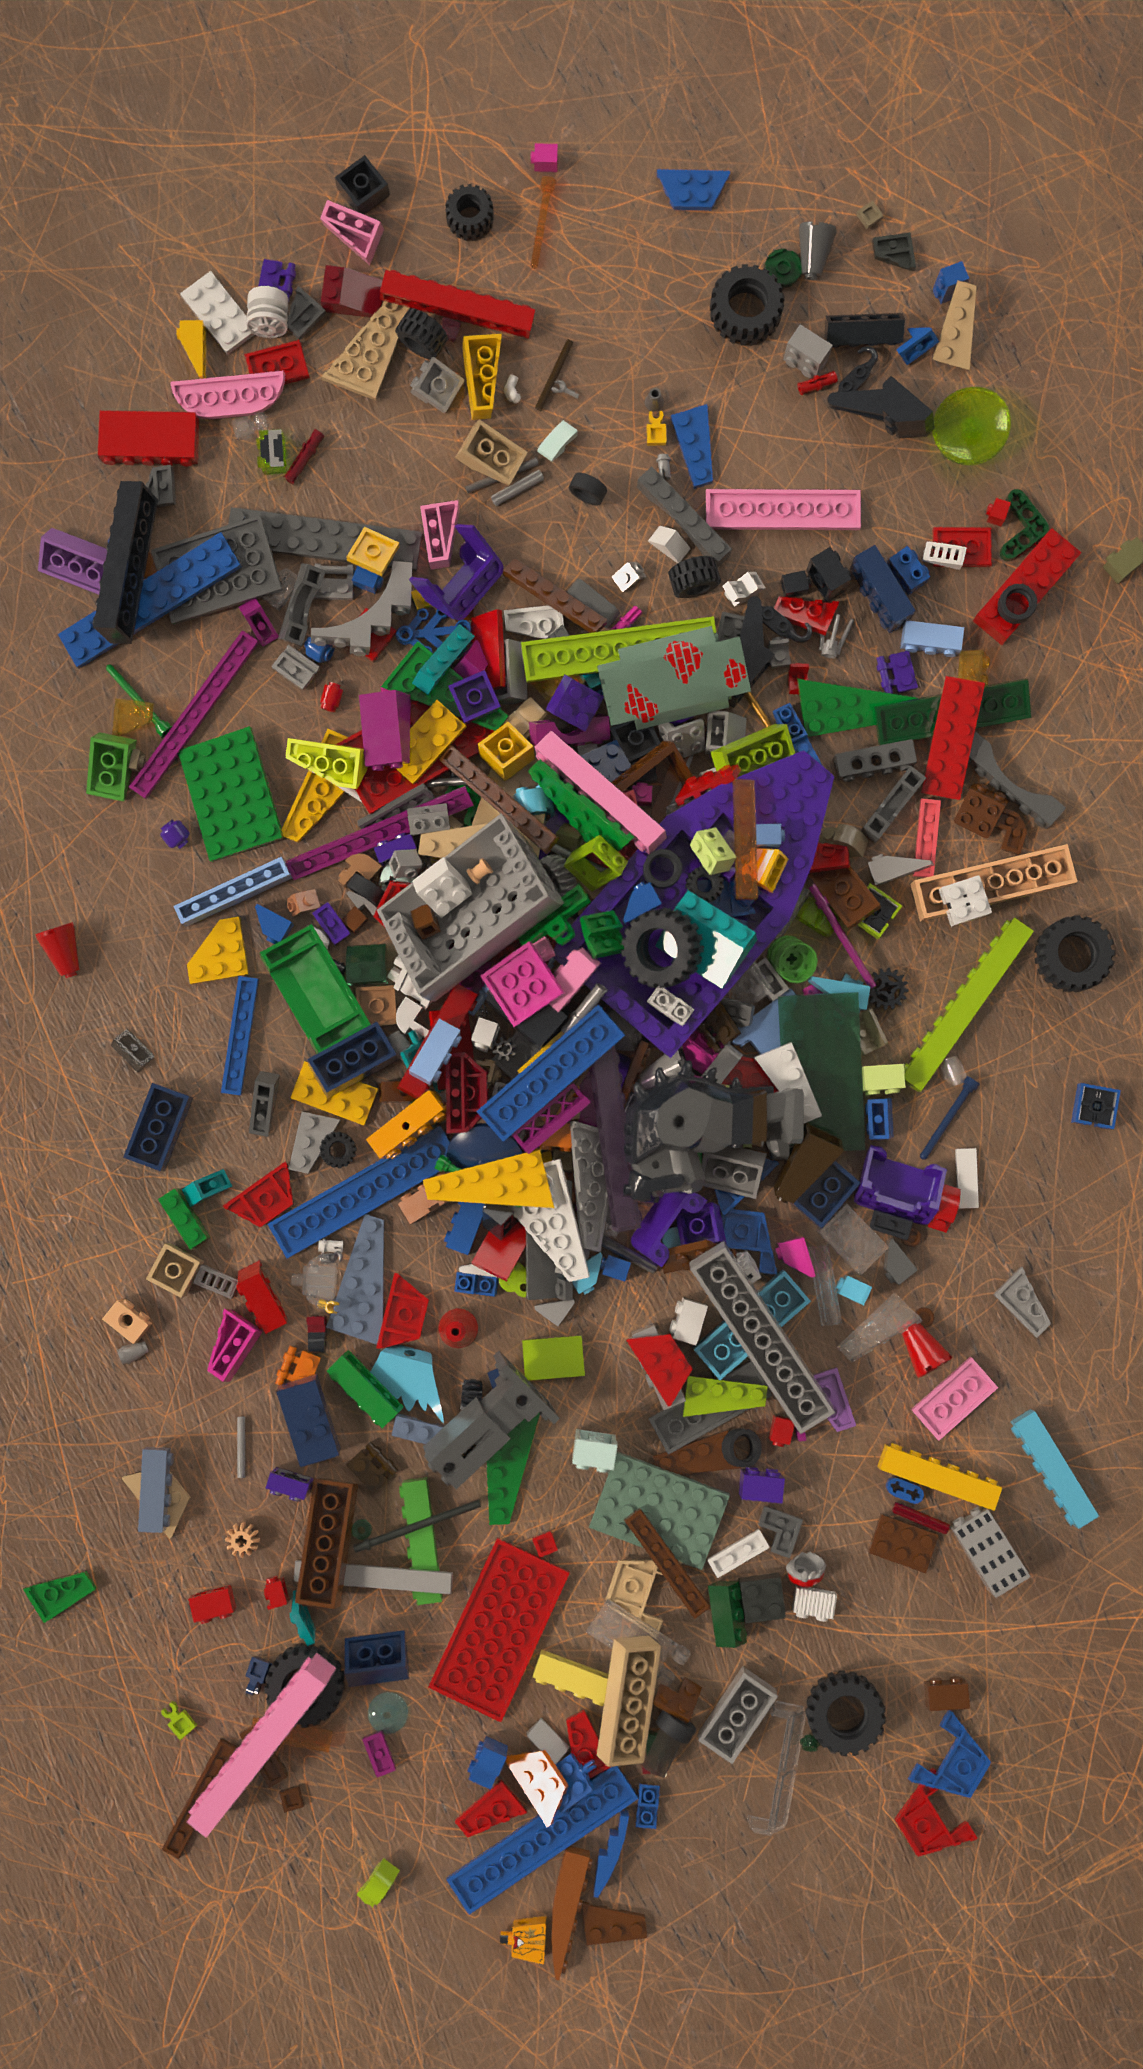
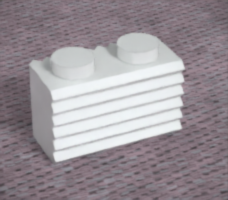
(814, 1603)

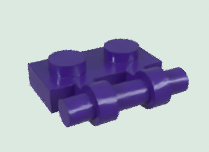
(273, 271)
(902, 672)

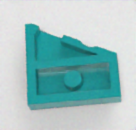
(301, 1617)

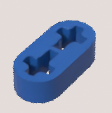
(902, 1494)

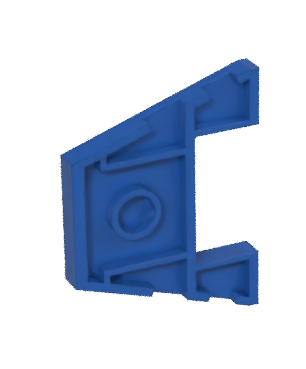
(749, 1232)
(962, 1765)

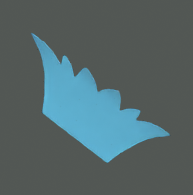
(408, 1377)

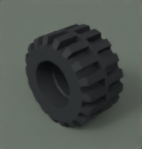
(465, 198)
(421, 334)
(694, 577)

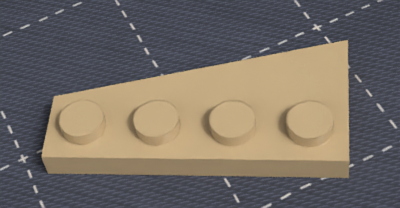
(957, 330)

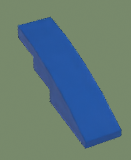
(608, 1857)

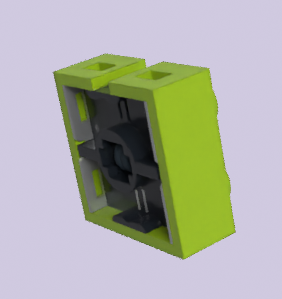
(877, 922)

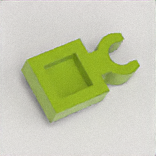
(181, 1722)

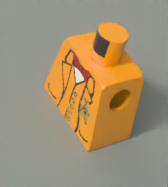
(526, 1939)

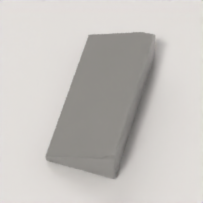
(547, 1739)

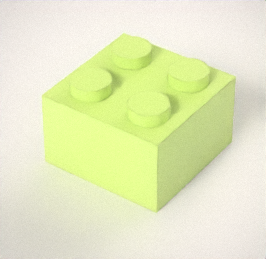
(883, 1078)

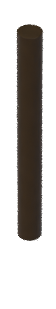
(554, 374)

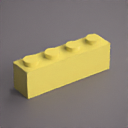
(571, 1676)

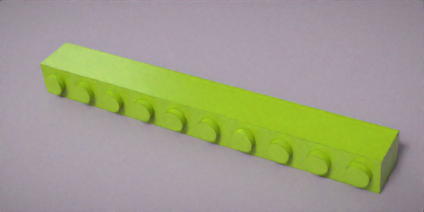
(966, 1004)

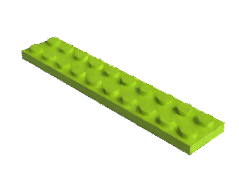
(584, 652)

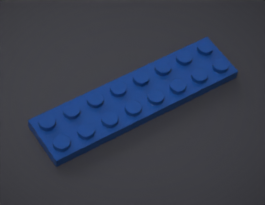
(550, 1073)

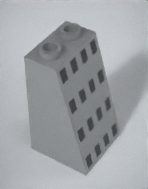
(989, 1551)

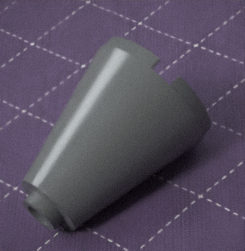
(815, 247)

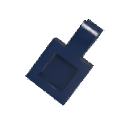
(257, 1673)

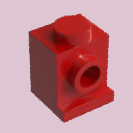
(276, 1592)

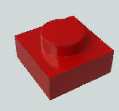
(545, 1543)

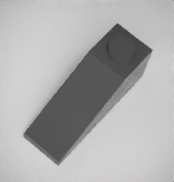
(263, 1103)

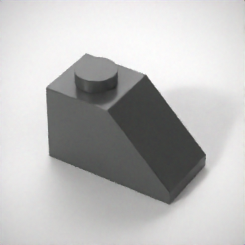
(897, 1264)

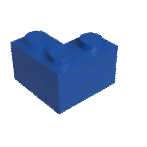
(489, 1761)

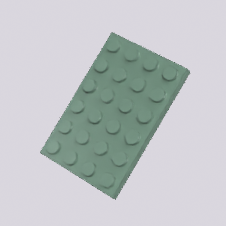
(677, 1507)

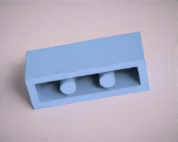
(932, 638)
(435, 1052)

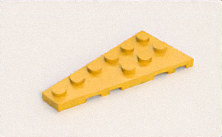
(508, 1181)

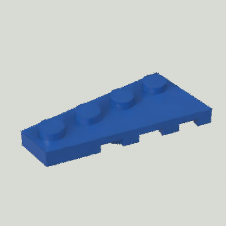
(694, 440)

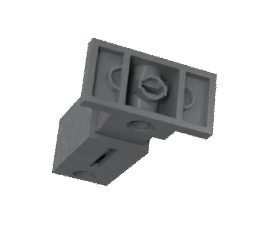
(485, 1424)

